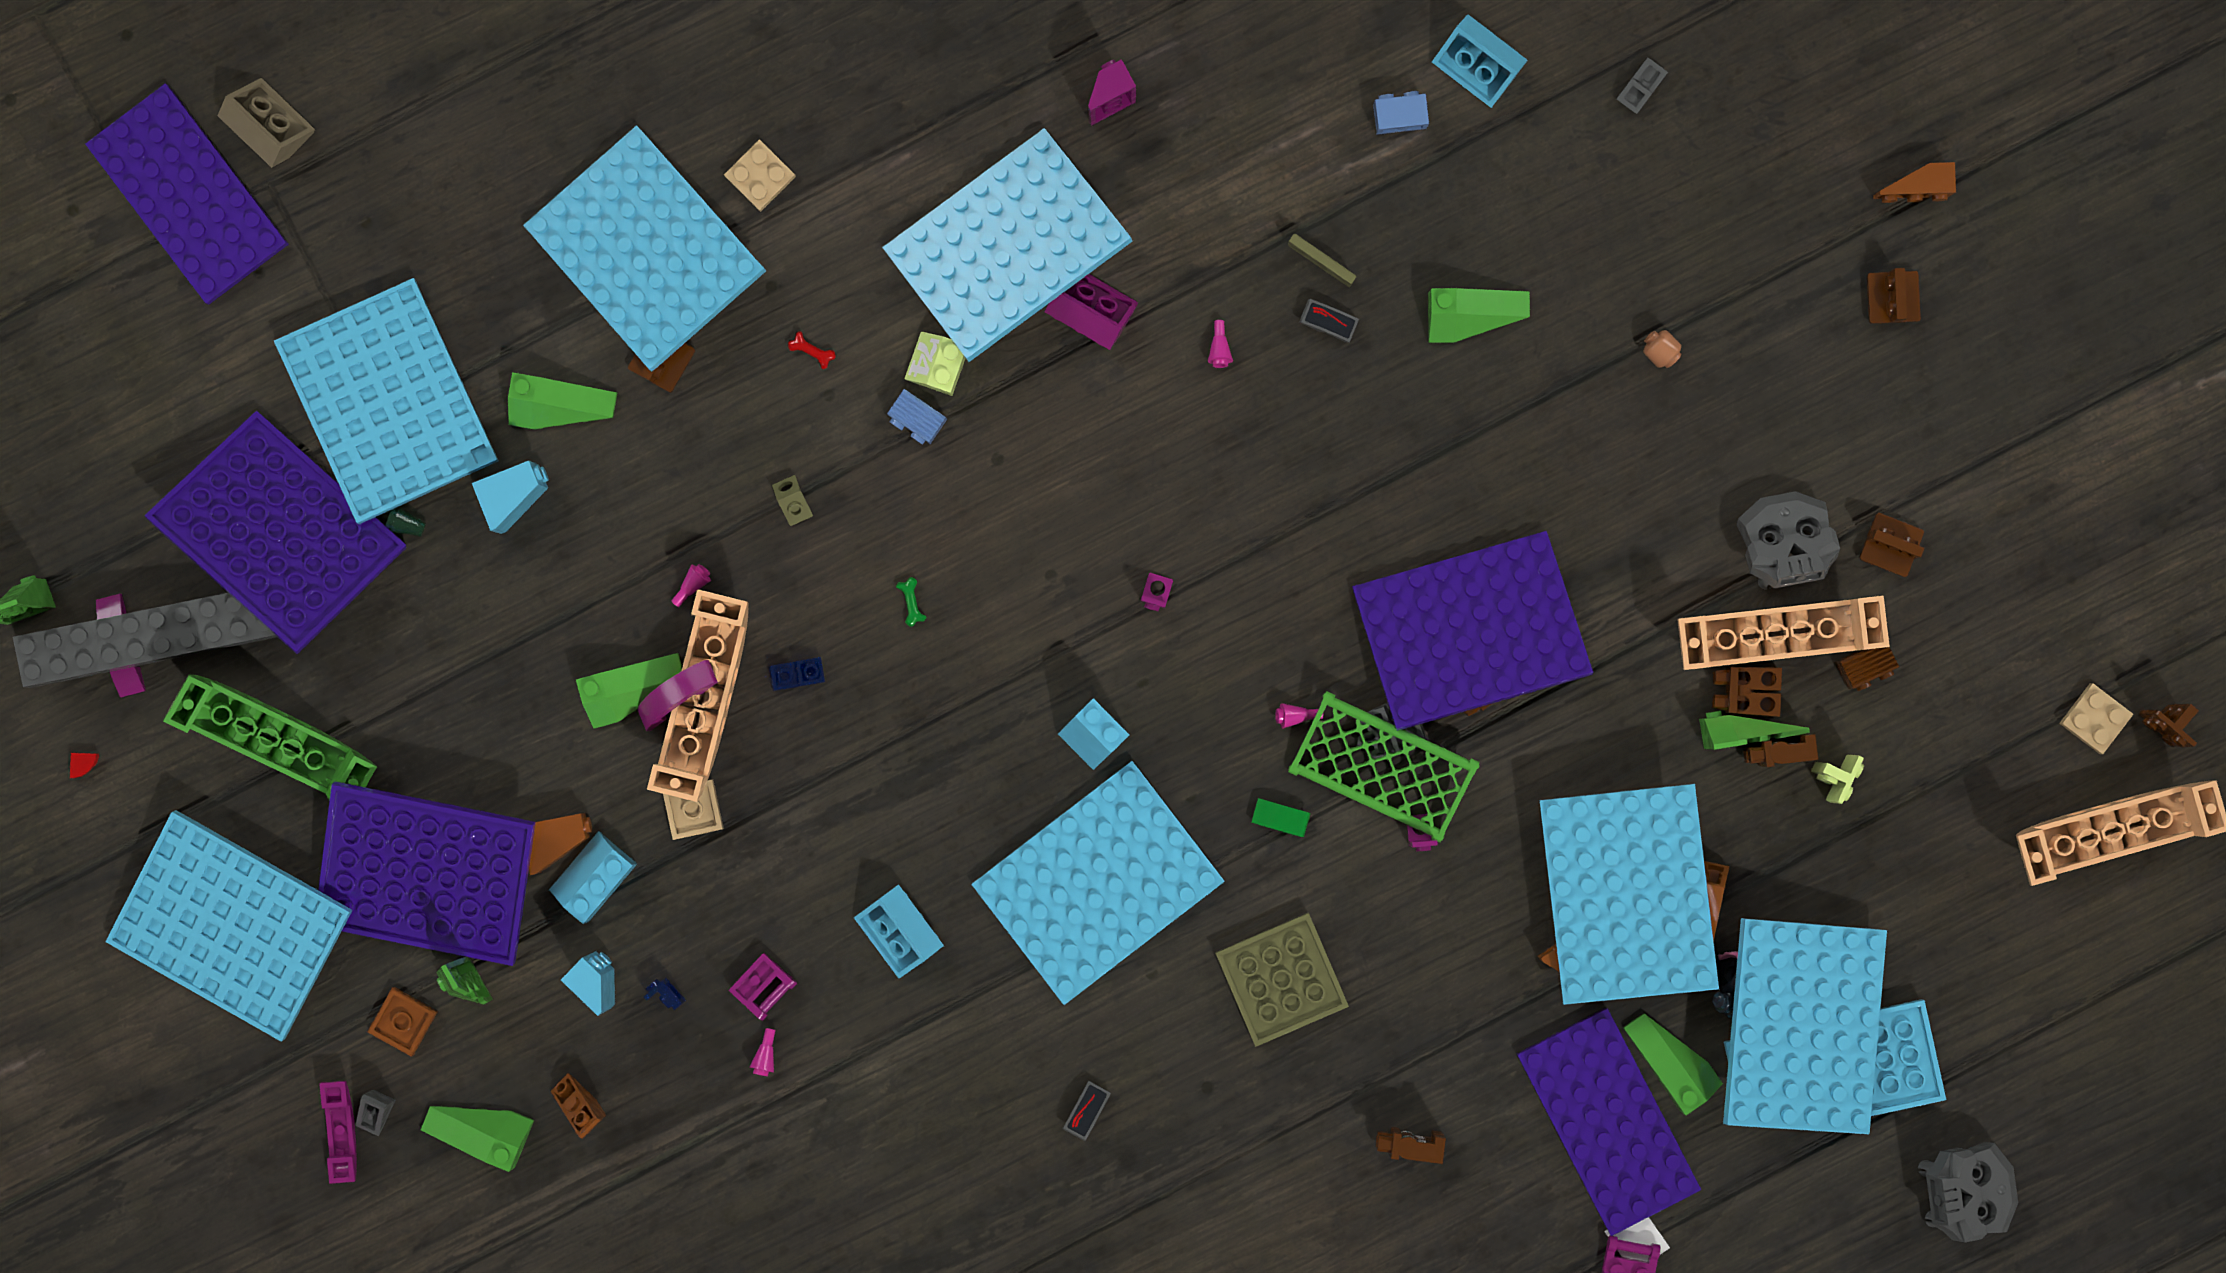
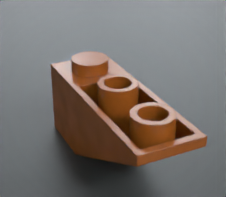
(1931, 180)

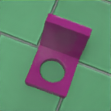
(1152, 601)
(1421, 842)

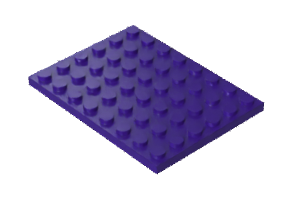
(274, 532)
(1472, 630)
(427, 872)

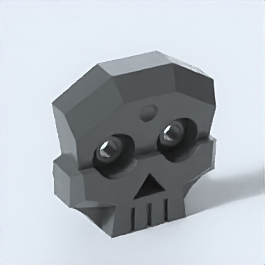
(1784, 520)
(1958, 1194)

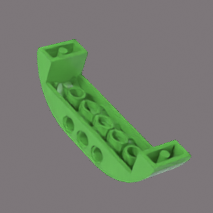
(267, 735)

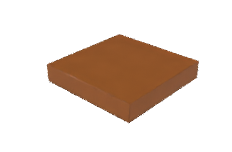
(402, 1021)

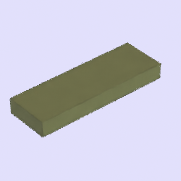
(1321, 260)

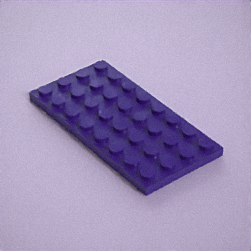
(186, 194)
(1608, 1121)

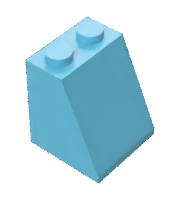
(510, 494)
(1093, 734)

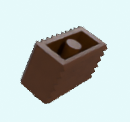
(1865, 666)

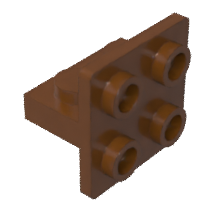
(1893, 296)
(668, 372)
(1892, 545)
(2171, 723)

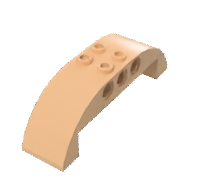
(1783, 632)
(699, 722)
(2120, 829)

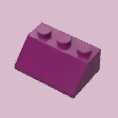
(1111, 92)
(1093, 310)

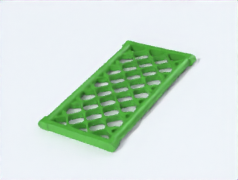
(1374, 803)

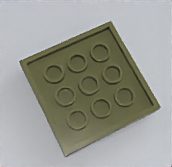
(1282, 979)

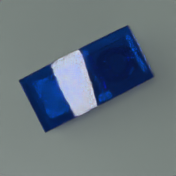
(796, 674)

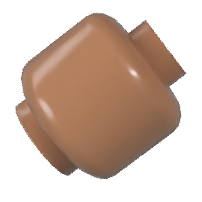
(1662, 348)

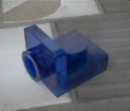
(669, 995)

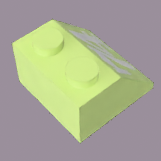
(935, 363)

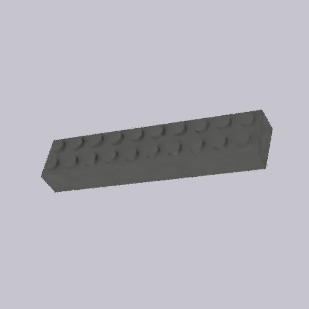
(135, 639)

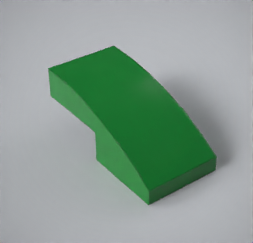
(1280, 817)

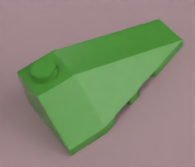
(1469, 312)
(547, 402)
(25, 600)
(618, 692)
(1729, 731)
(463, 981)
(1678, 1068)
(482, 1133)

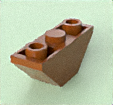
(578, 1105)

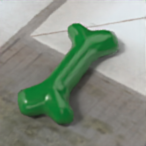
(913, 613)

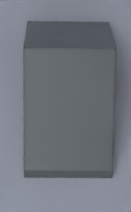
(374, 1111)

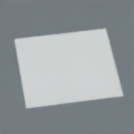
(1643, 1233)

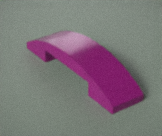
(127, 680)
(674, 692)
(340, 1131)

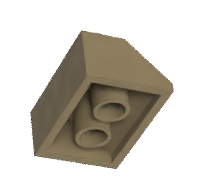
(265, 122)

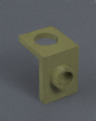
(792, 501)

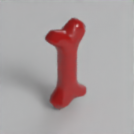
(800, 344)

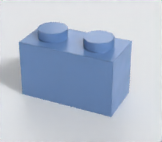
(1400, 113)

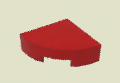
(82, 763)

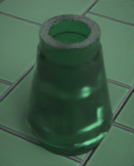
(405, 523)

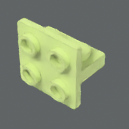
(1840, 778)

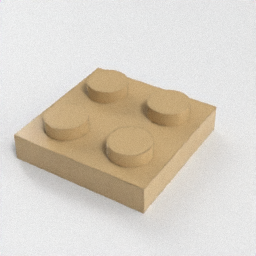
(759, 175)
(2096, 718)
(693, 817)

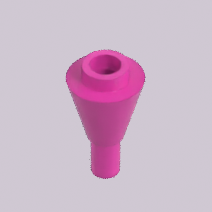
(1220, 352)
(695, 579)
(1290, 715)
(764, 1060)

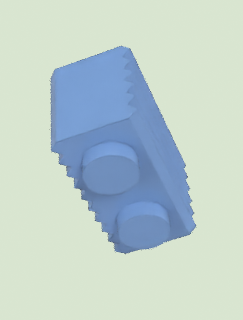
(917, 417)

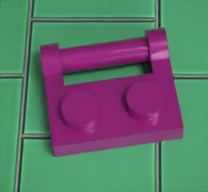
(756, 980)
(1619, 1264)

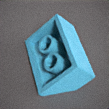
(1479, 60)
(592, 878)
(898, 931)
(593, 982)

